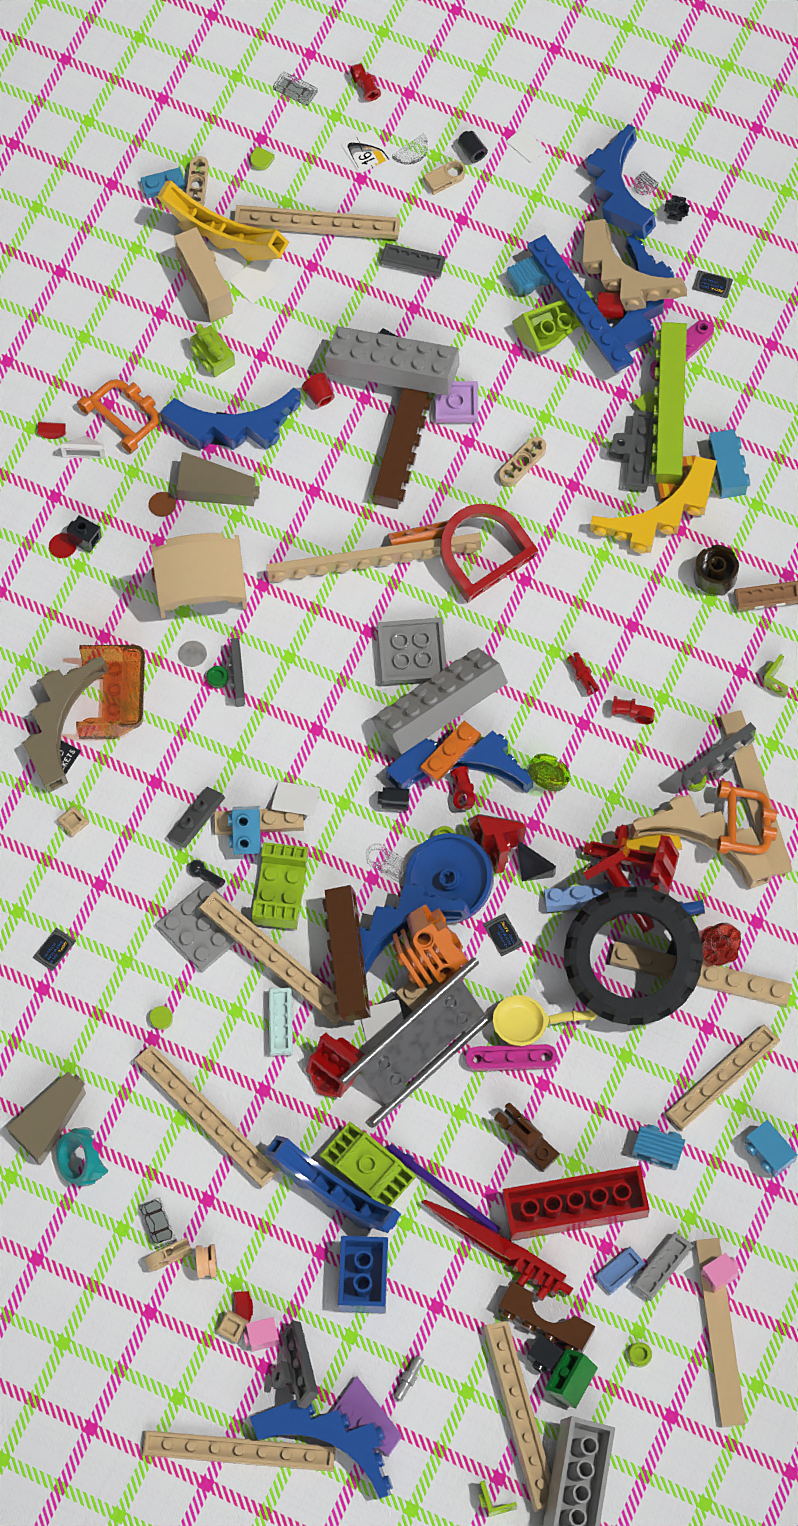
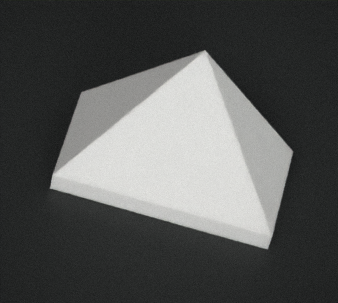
(83, 448)

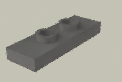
(413, 260)
(235, 664)
(196, 817)

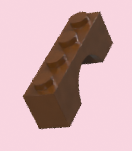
(570, 1334)

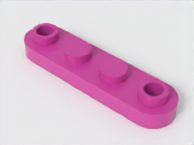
(695, 341)
(511, 1057)

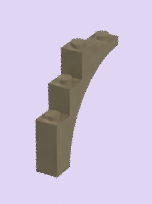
(51, 716)

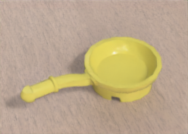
(523, 1020)

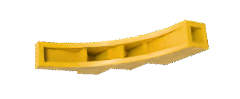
(224, 233)
(667, 516)

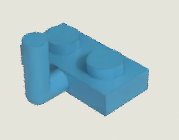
(153, 183)

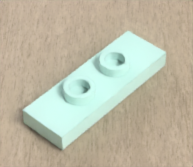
(280, 1021)

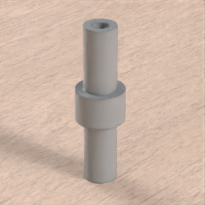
(408, 1378)

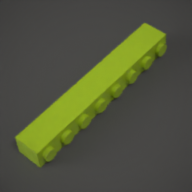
(670, 405)

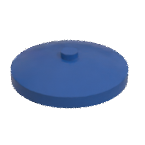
(452, 868)

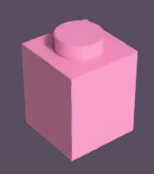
(720, 1272)
(261, 1334)

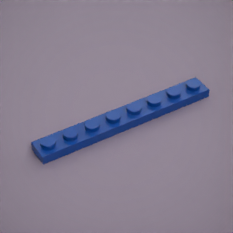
(580, 303)

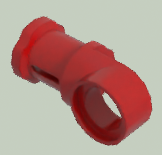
(366, 82)
(639, 713)
(463, 786)

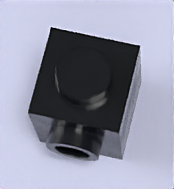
(84, 533)
(544, 1355)

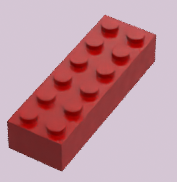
(575, 1203)

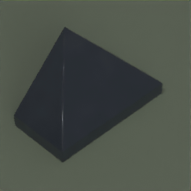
(533, 865)

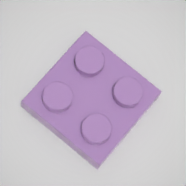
(459, 405)

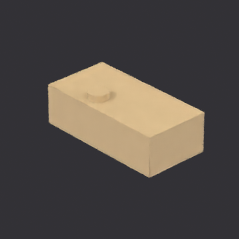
(203, 274)

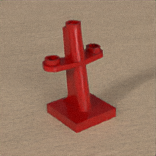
(661, 863)
(610, 866)

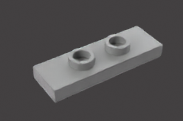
(662, 1266)

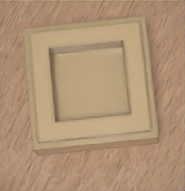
(73, 821)
(232, 1326)

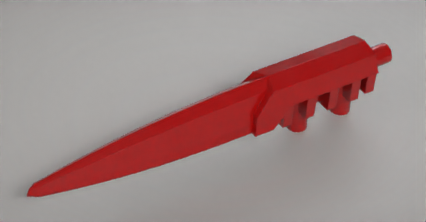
(508, 1252)

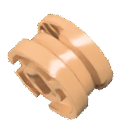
(206, 1261)

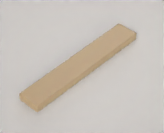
(722, 1077)

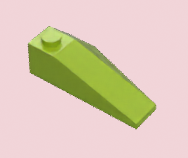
(546, 325)

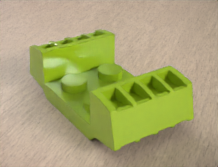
(280, 885)
(367, 1165)

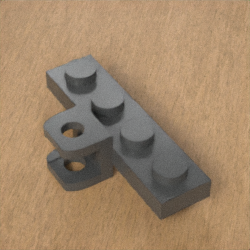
(635, 450)
(719, 759)
(298, 1368)

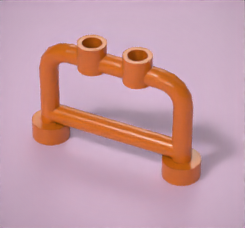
(132, 392)
(767, 816)

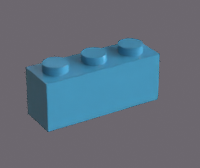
(730, 465)

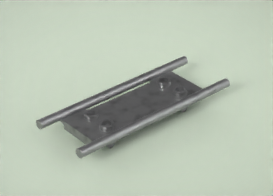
(419, 1040)

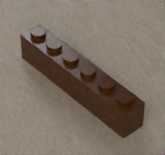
(400, 448)
(347, 954)

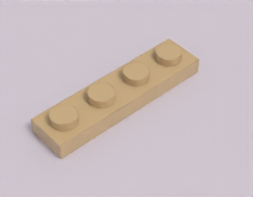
(270, 821)

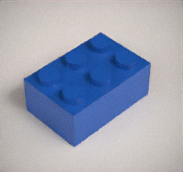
(363, 1274)

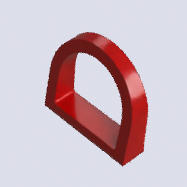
(528, 549)

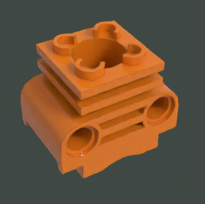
(431, 947)

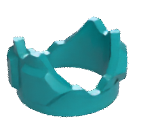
(93, 1168)

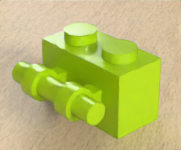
(212, 350)

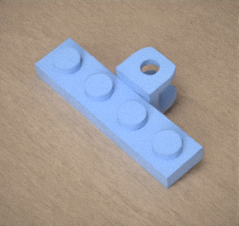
(573, 897)

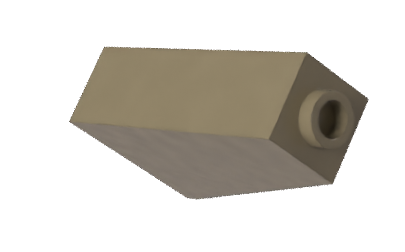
(214, 483)
(47, 1117)

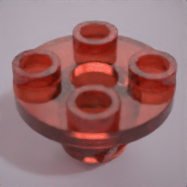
(720, 943)

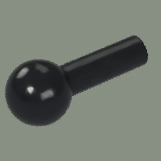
(197, 868)

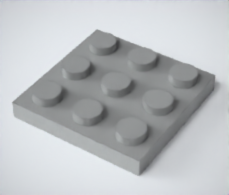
(411, 650)
(194, 932)

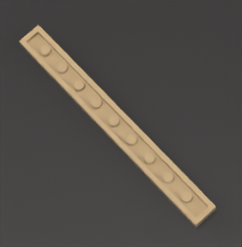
(370, 557)

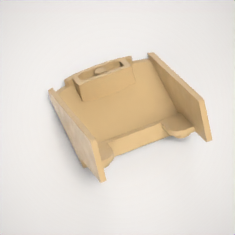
(198, 571)

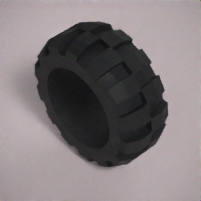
(633, 901)

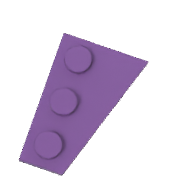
(363, 1410)

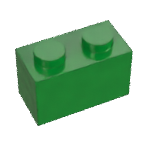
(571, 1378)

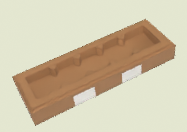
(766, 596)

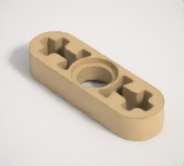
(193, 176)
(524, 452)

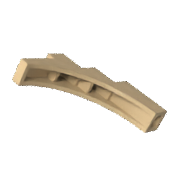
(617, 276)
(684, 821)

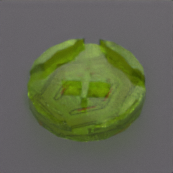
(548, 772)

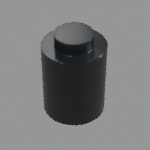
(472, 146)
(394, 798)

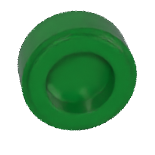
(217, 677)

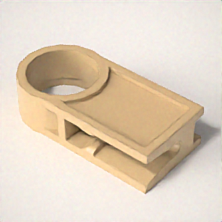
(440, 178)
(168, 1255)

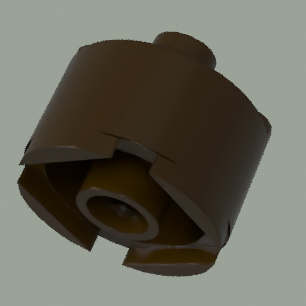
(716, 570)

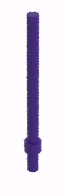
(409, 1162)

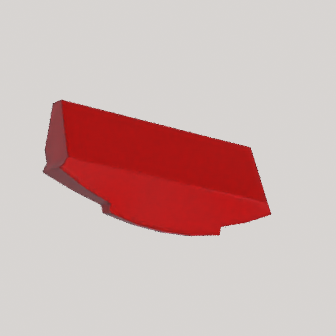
(51, 430)
(243, 1305)

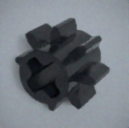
(676, 208)

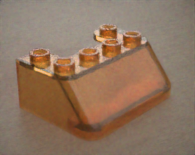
(121, 691)

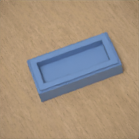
(620, 1270)

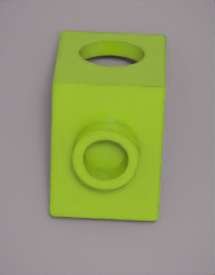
(770, 672)
(485, 1502)

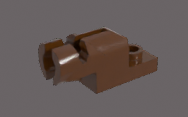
(527, 1137)

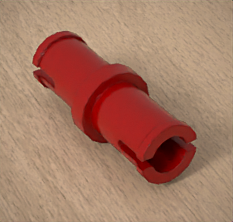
(583, 673)

